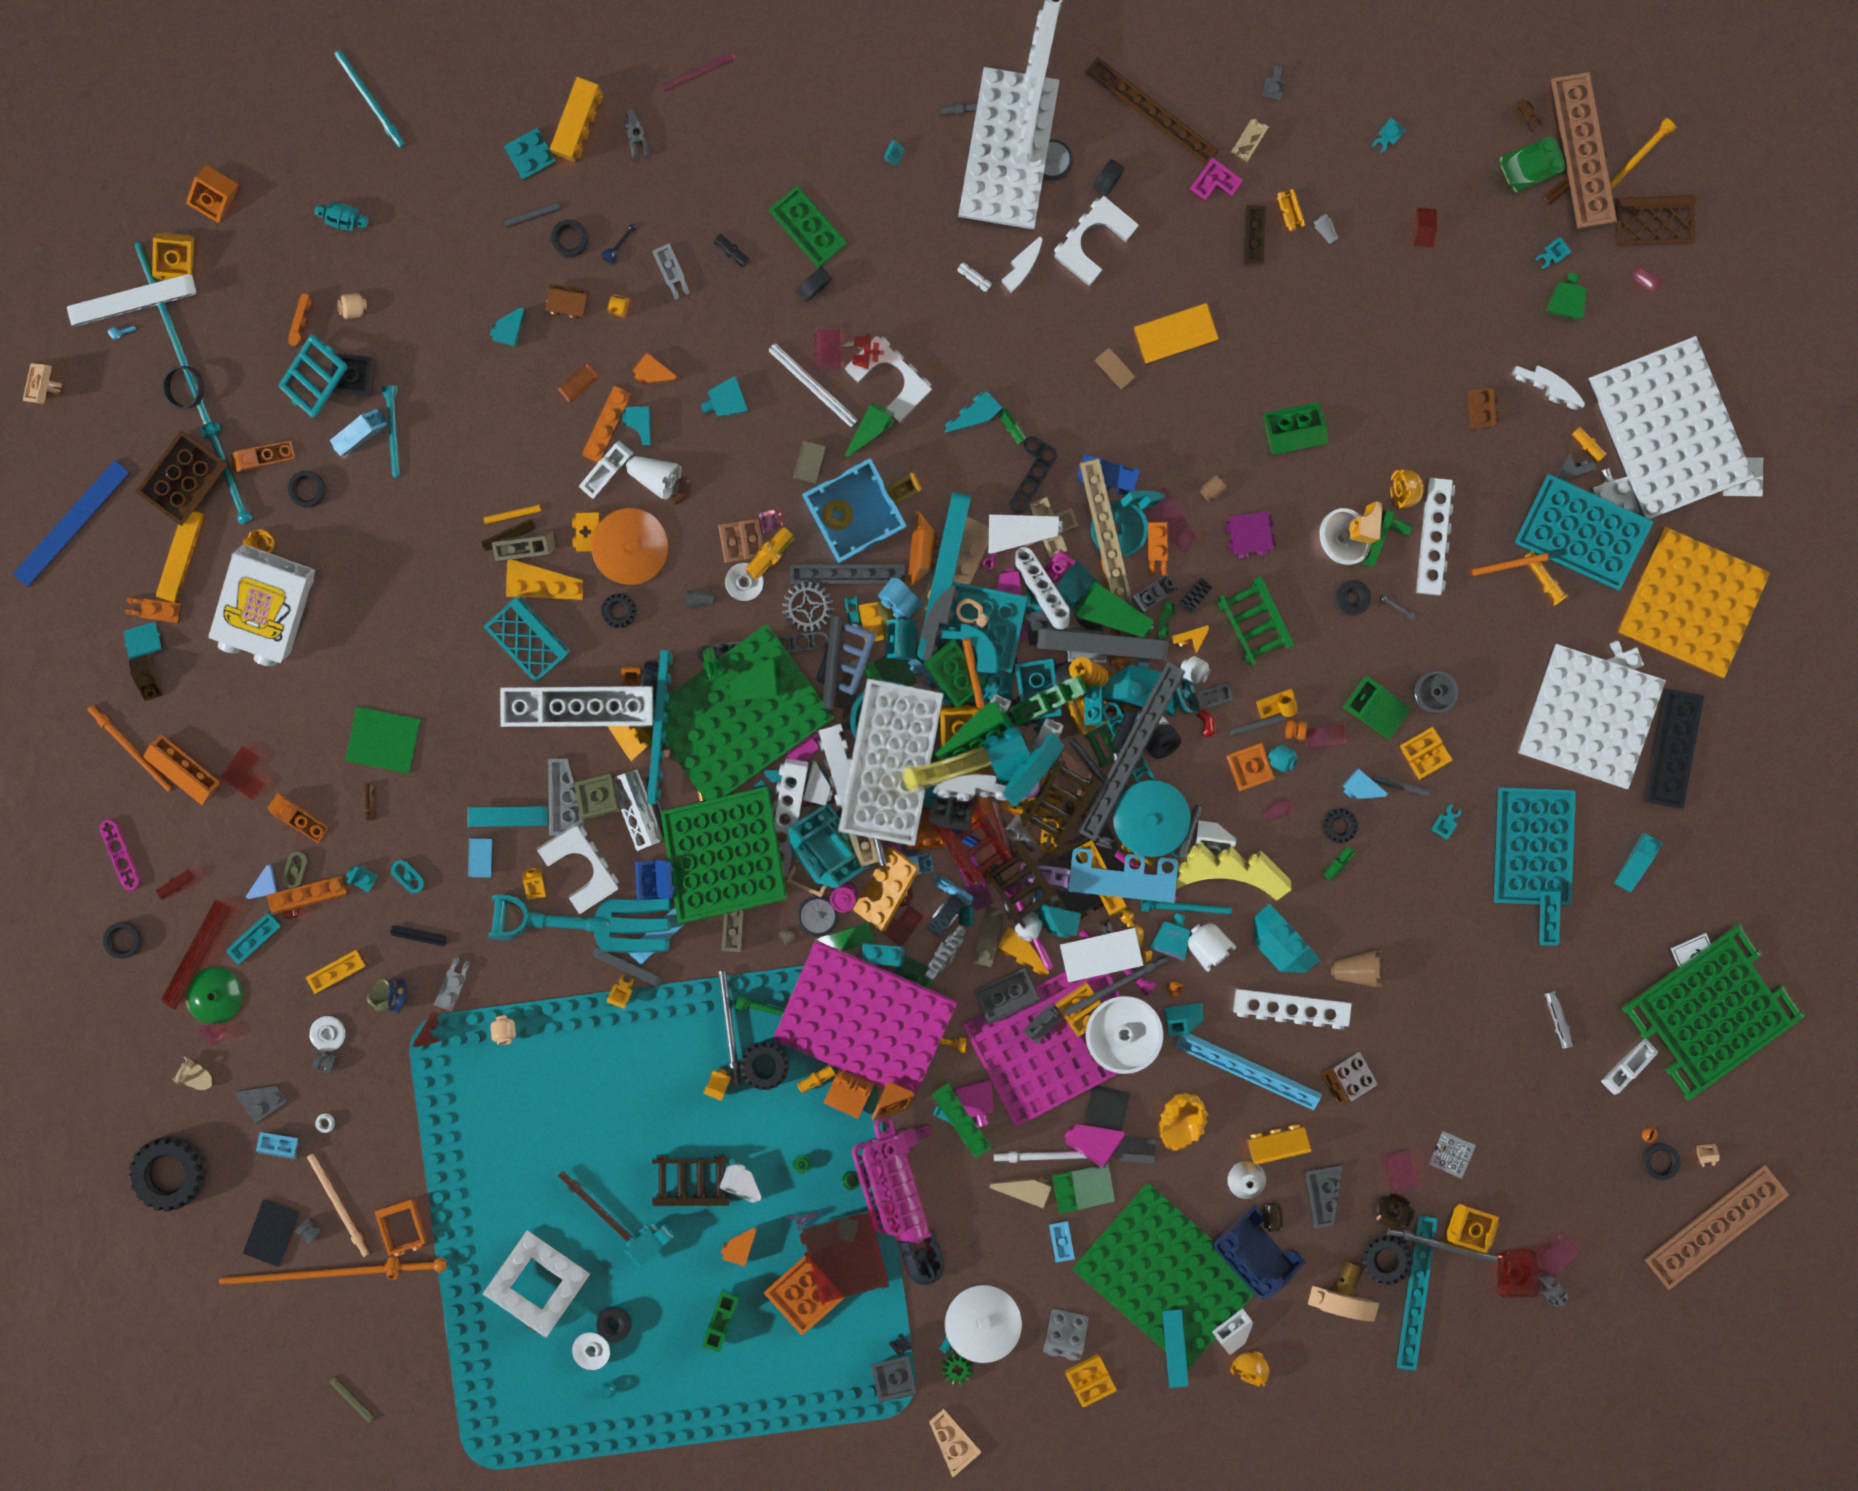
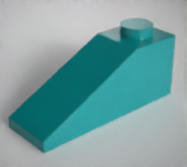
(1638, 862)

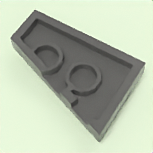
(1323, 1192)

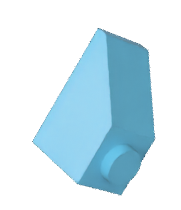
(1361, 786)

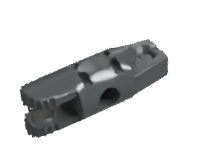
(635, 125)

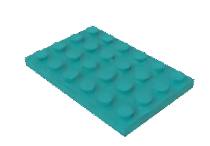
(1584, 531)
(1534, 844)

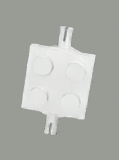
(1617, 491)

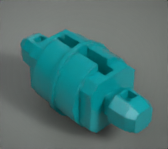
(341, 216)

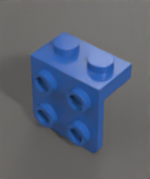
(654, 879)

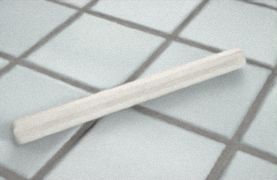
(813, 385)

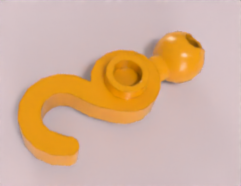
(1127, 917)

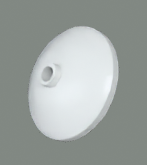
(1336, 526)

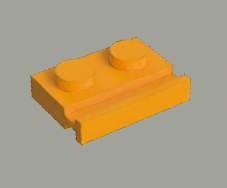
(1076, 709)

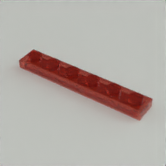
(195, 954)

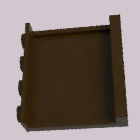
(1062, 859)

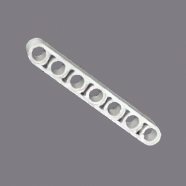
(131, 300)

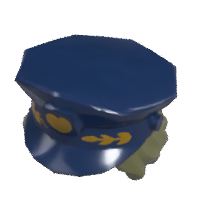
(388, 995)

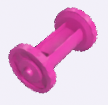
(844, 897)

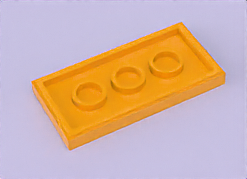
(1176, 333)

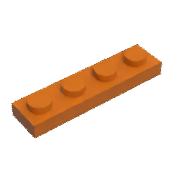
(606, 424)
(306, 895)

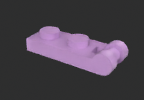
(1050, 874)

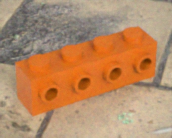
(181, 769)

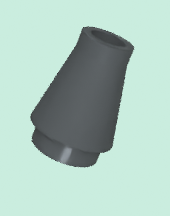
(698, 598)

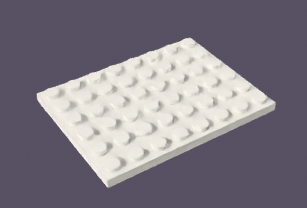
(1670, 428)

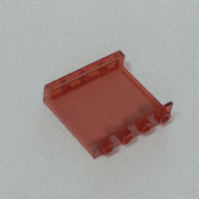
(844, 1257)

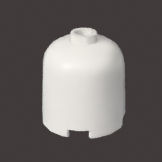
(1209, 945)

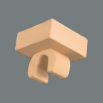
(1707, 1153)

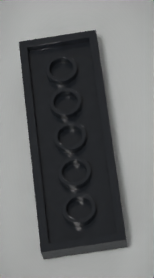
(1674, 748)

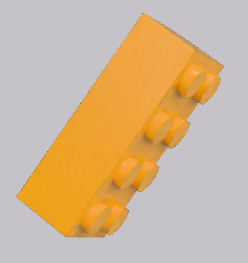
(576, 120)

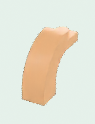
(1343, 1305)

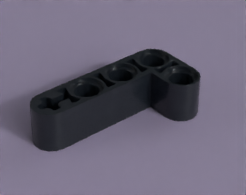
(1030, 477)

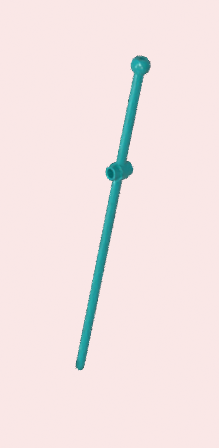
(210, 429)

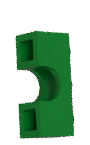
(720, 1320)

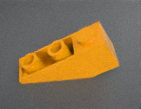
(1021, 949)

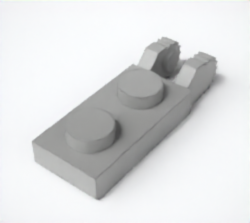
(670, 268)
(452, 986)

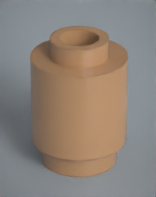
(1214, 488)

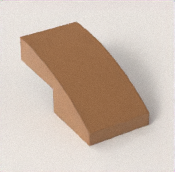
(1115, 369)

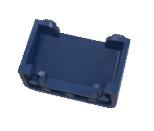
(1256, 1256)

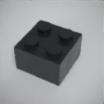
(357, 377)

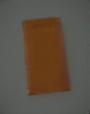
(577, 383)

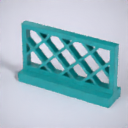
(541, 631)

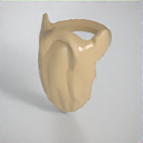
(193, 1075)

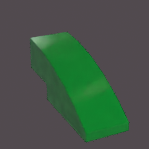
(849, 937)

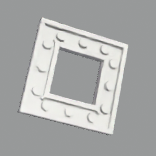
(500, 1287)

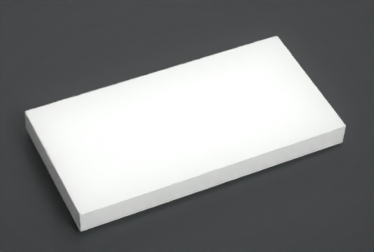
(1101, 955)

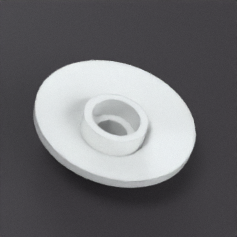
(742, 593)
(585, 1357)

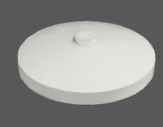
(1124, 1034)
(983, 1324)

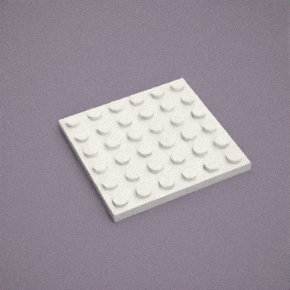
(1591, 716)

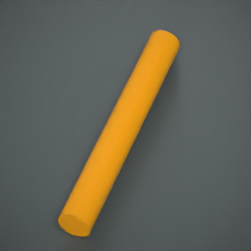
(512, 514)

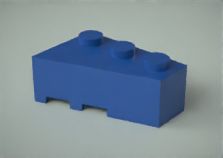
(1115, 476)

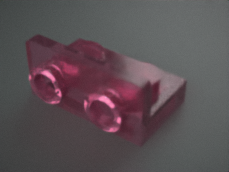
(828, 349)

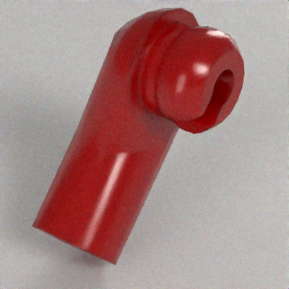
(1209, 723)

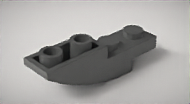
(940, 613)

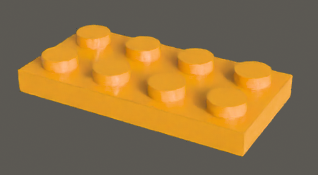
(886, 889)

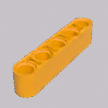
(179, 558)

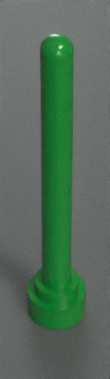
(744, 1003)

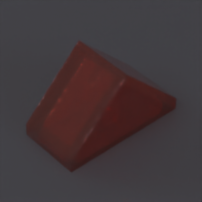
(1425, 227)

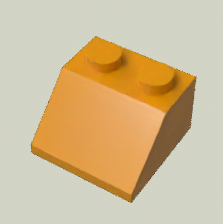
(874, 619)

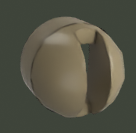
(787, 936)

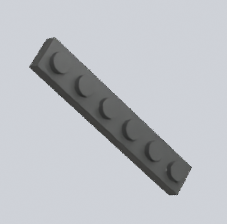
(846, 574)

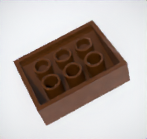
(181, 477)

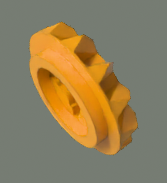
(846, 517)

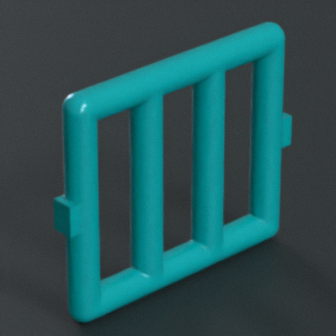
(332, 380)

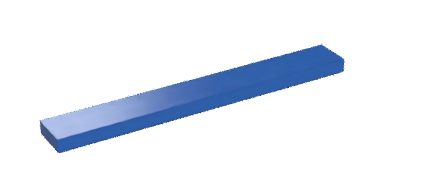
(71, 523)

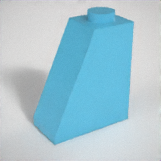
(359, 432)

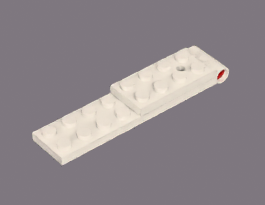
(1036, 72)

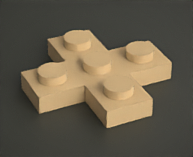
(1068, 519)

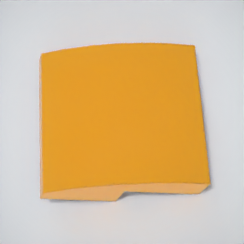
(1426, 753)
(1079, 1019)
(1090, 1380)

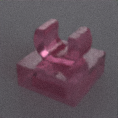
(769, 521)
(209, 1034)

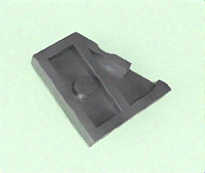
(261, 1101)

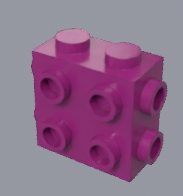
(1250, 534)

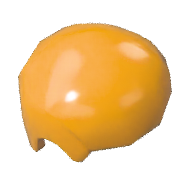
(260, 540)

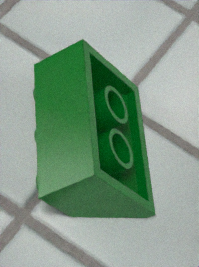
(1295, 428)

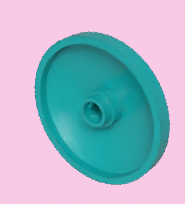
(1151, 818)

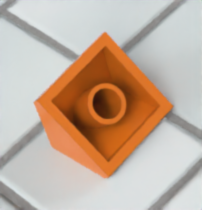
(892, 1101)

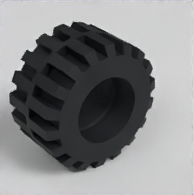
(752, 1077)
(1371, 1264)

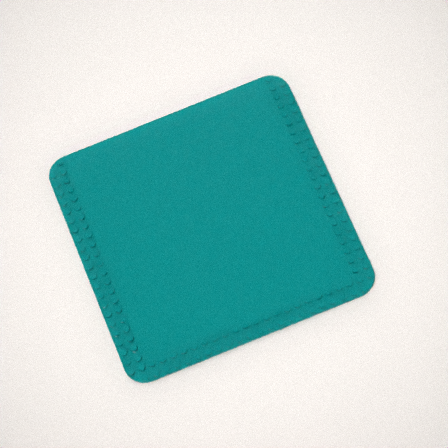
(599, 1099)

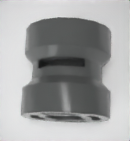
(324, 1061)
(306, 1229)

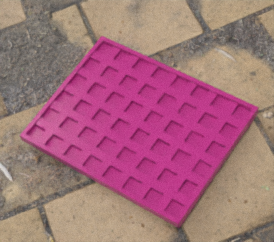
(864, 1019)
(1042, 1074)

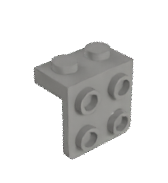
(1066, 1334)

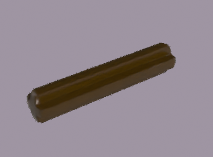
(509, 533)

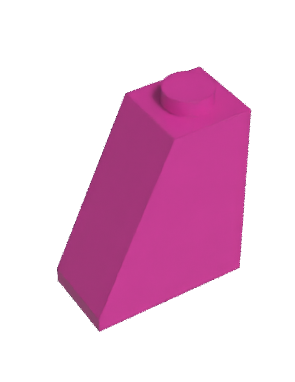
(1094, 1142)

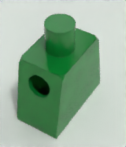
(1568, 299)

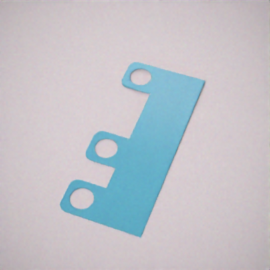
(1123, 884)

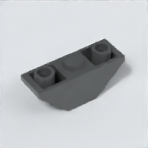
(1155, 593)

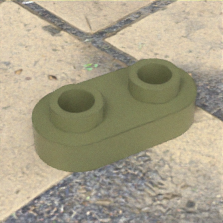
(295, 870)

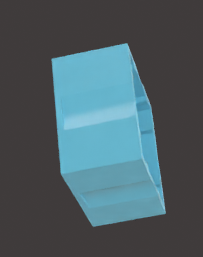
(873, 511)

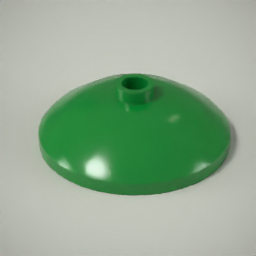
(227, 995)

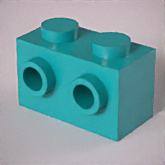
(900, 639)

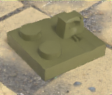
(596, 796)

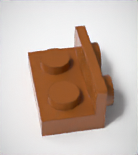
(1483, 408)

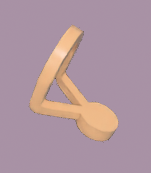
(981, 620)

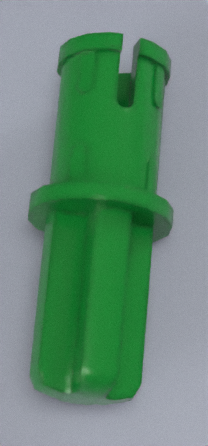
(1012, 425)
(710, 664)
(1339, 863)

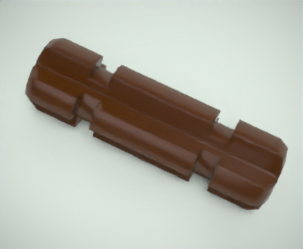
(369, 801)

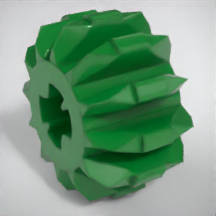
(953, 1374)

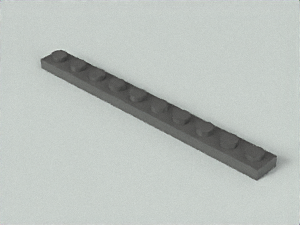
(1131, 751)

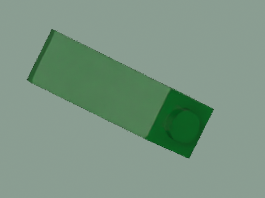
(874, 423)

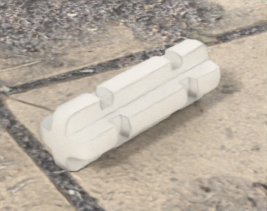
(974, 277)

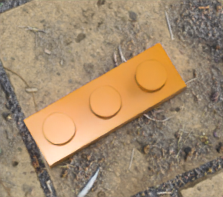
(335, 971)

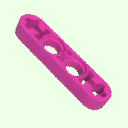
(122, 853)

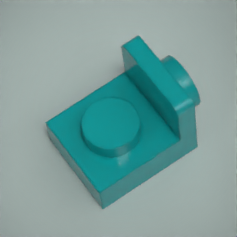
(361, 877)

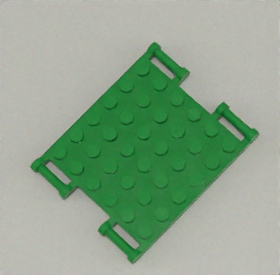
(1713, 1011)

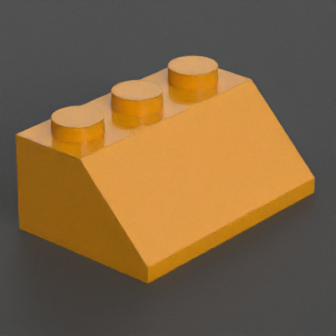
(1278, 1144)

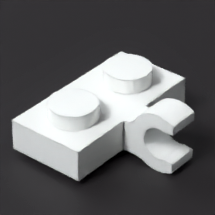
(1629, 659)

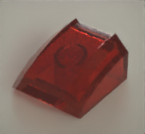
(1518, 1274)

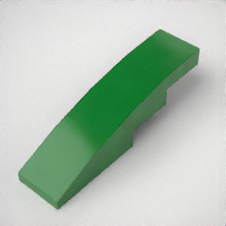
(1048, 700)

